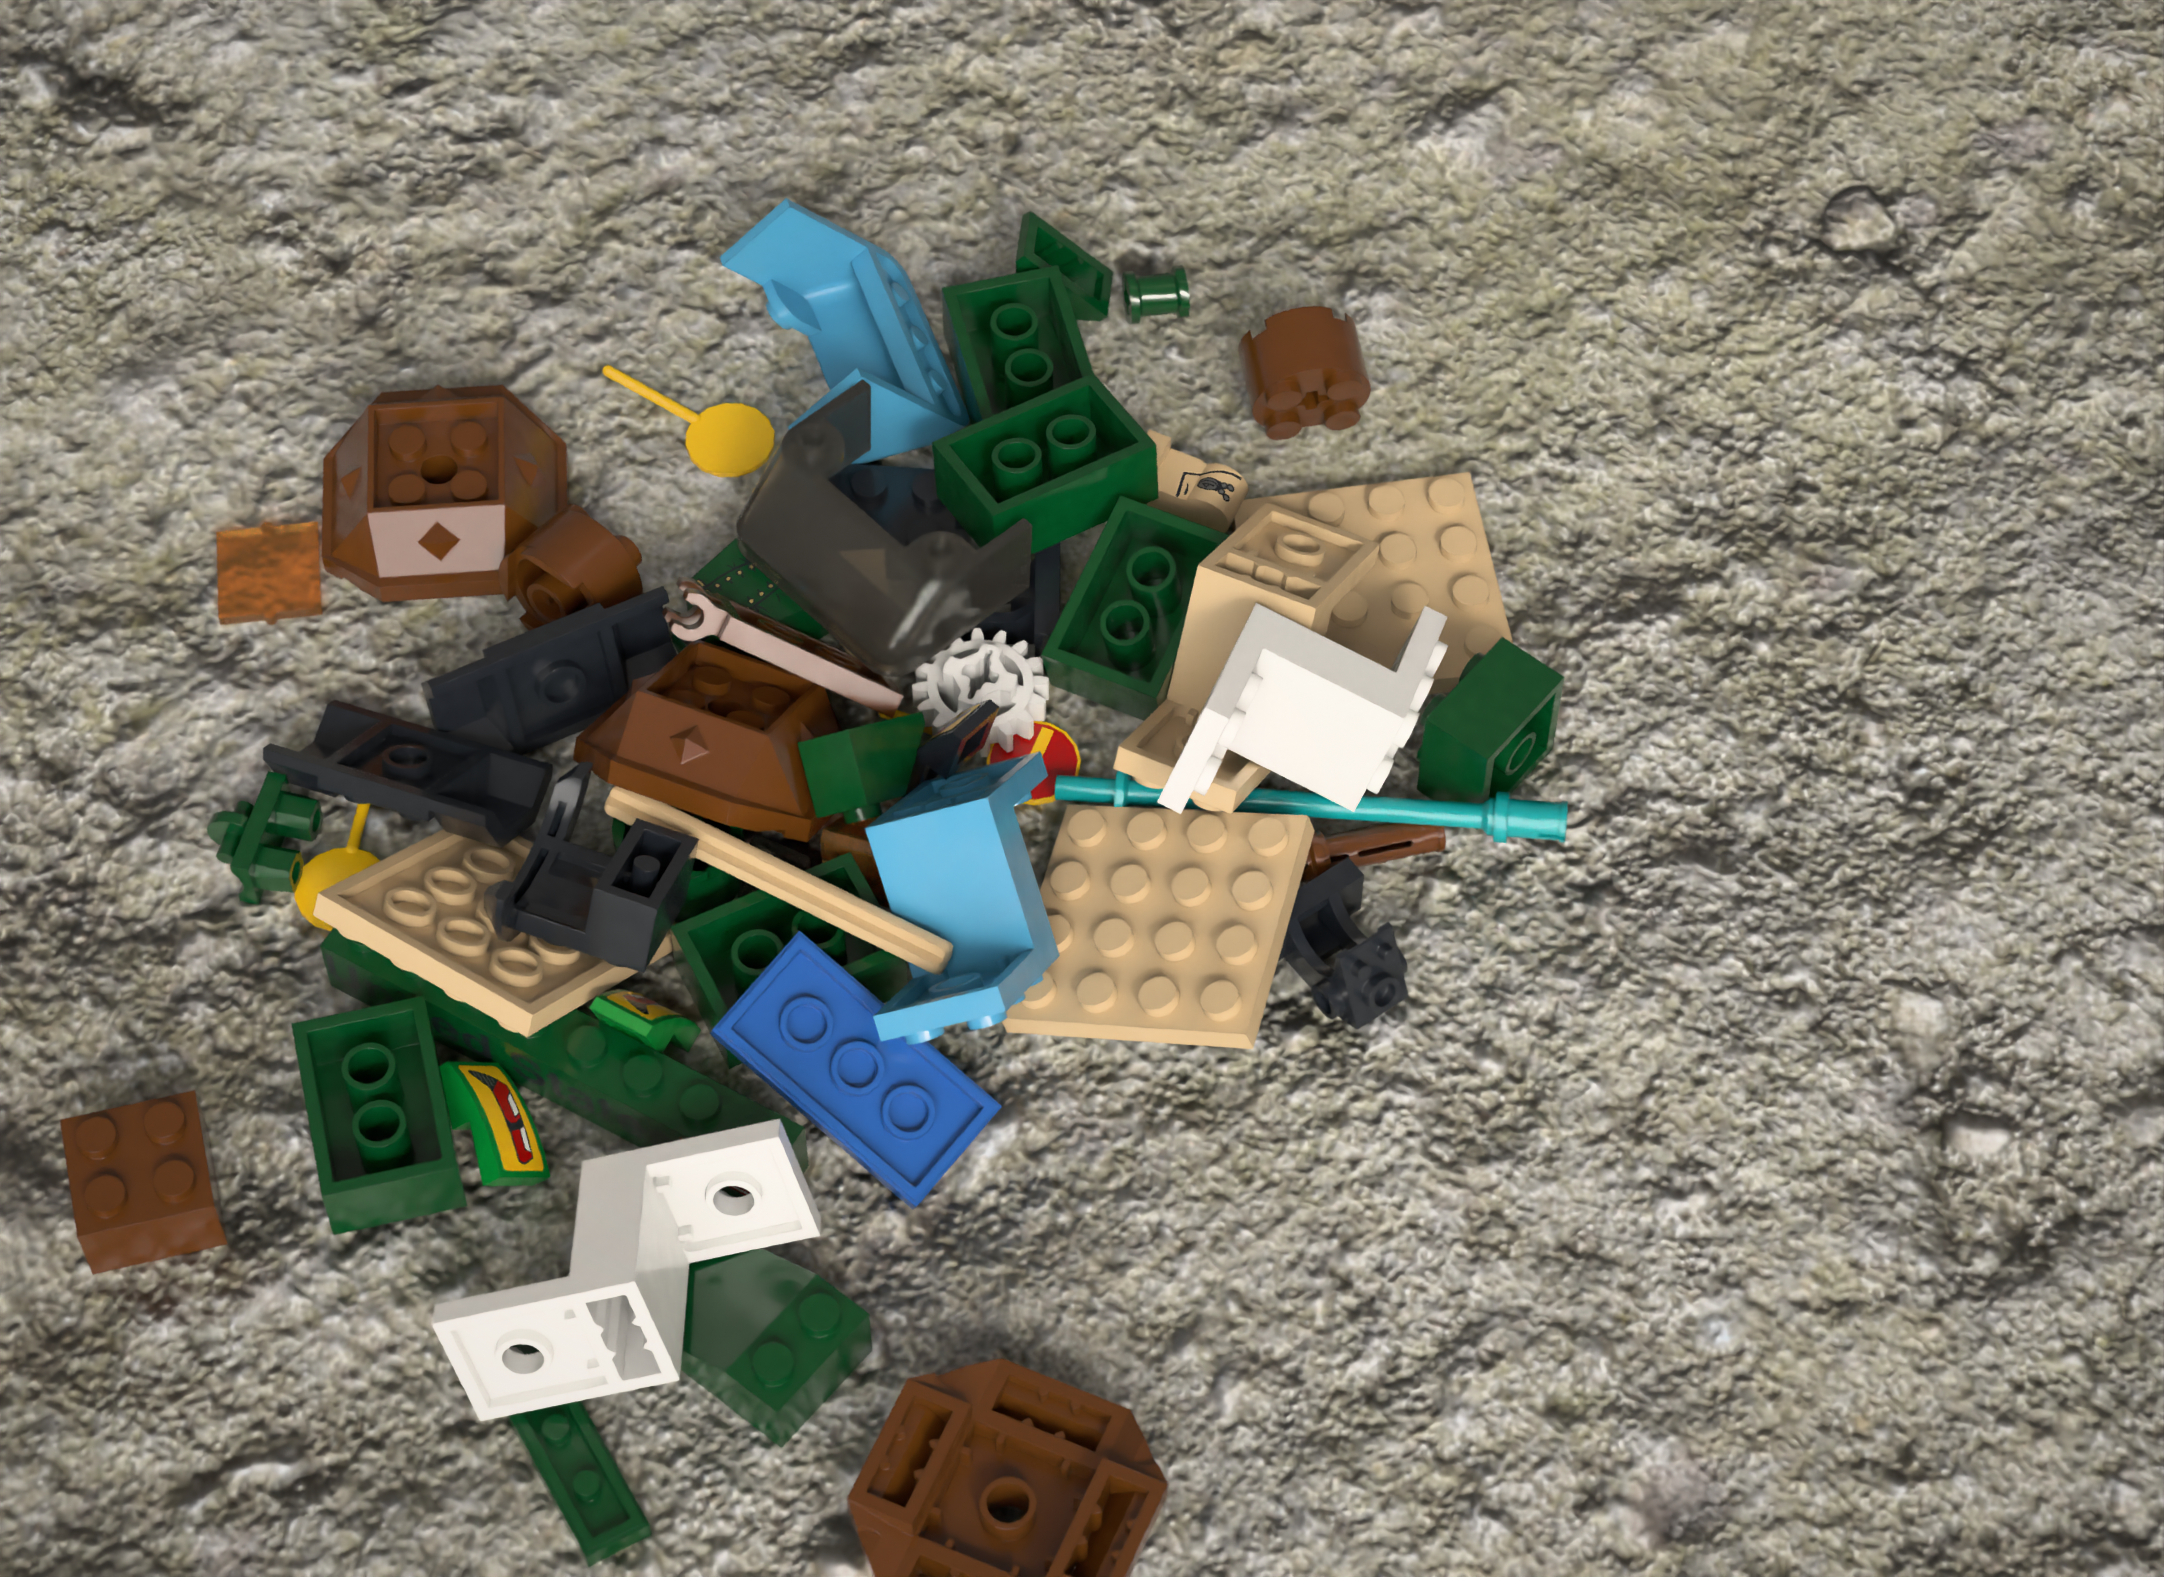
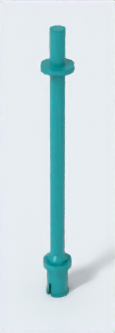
(1496, 816)

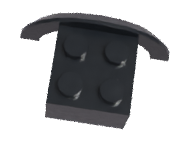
(594, 900)

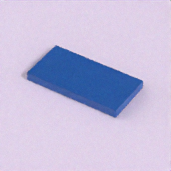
(883, 1102)

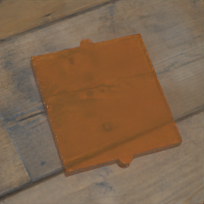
(269, 573)

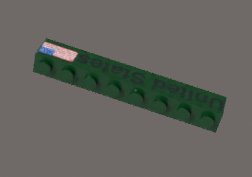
(568, 1061)

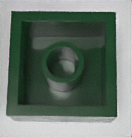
(1489, 726)

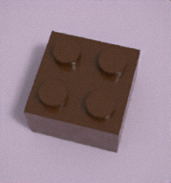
(143, 1182)

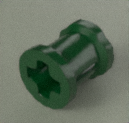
(1155, 294)

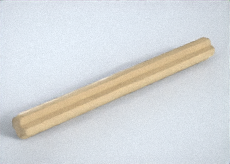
(789, 883)

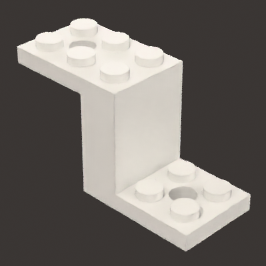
(1309, 709)
(624, 1302)

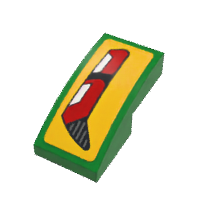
(644, 1020)
(503, 1131)

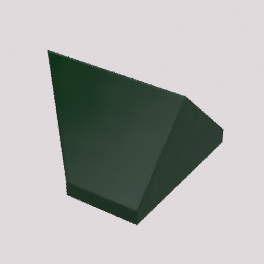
(1084, 277)

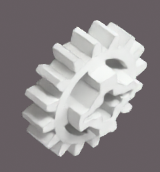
(980, 672)

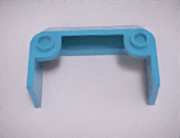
(859, 322)

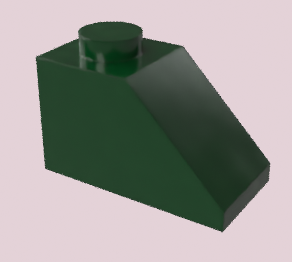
(861, 766)

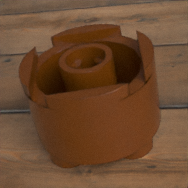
(1304, 372)
(569, 568)

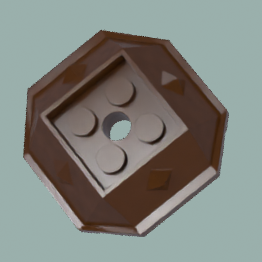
(438, 491)
(716, 740)
(997, 1441)

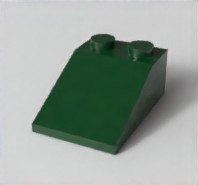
(770, 1338)

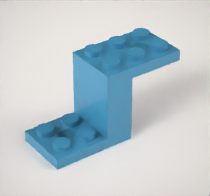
(964, 874)

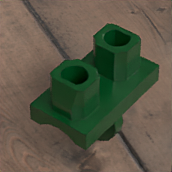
(255, 834)

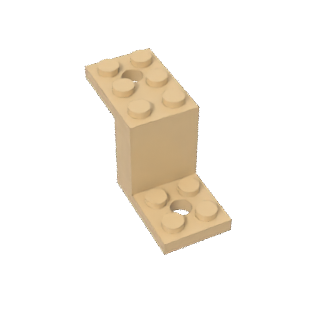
(1270, 560)

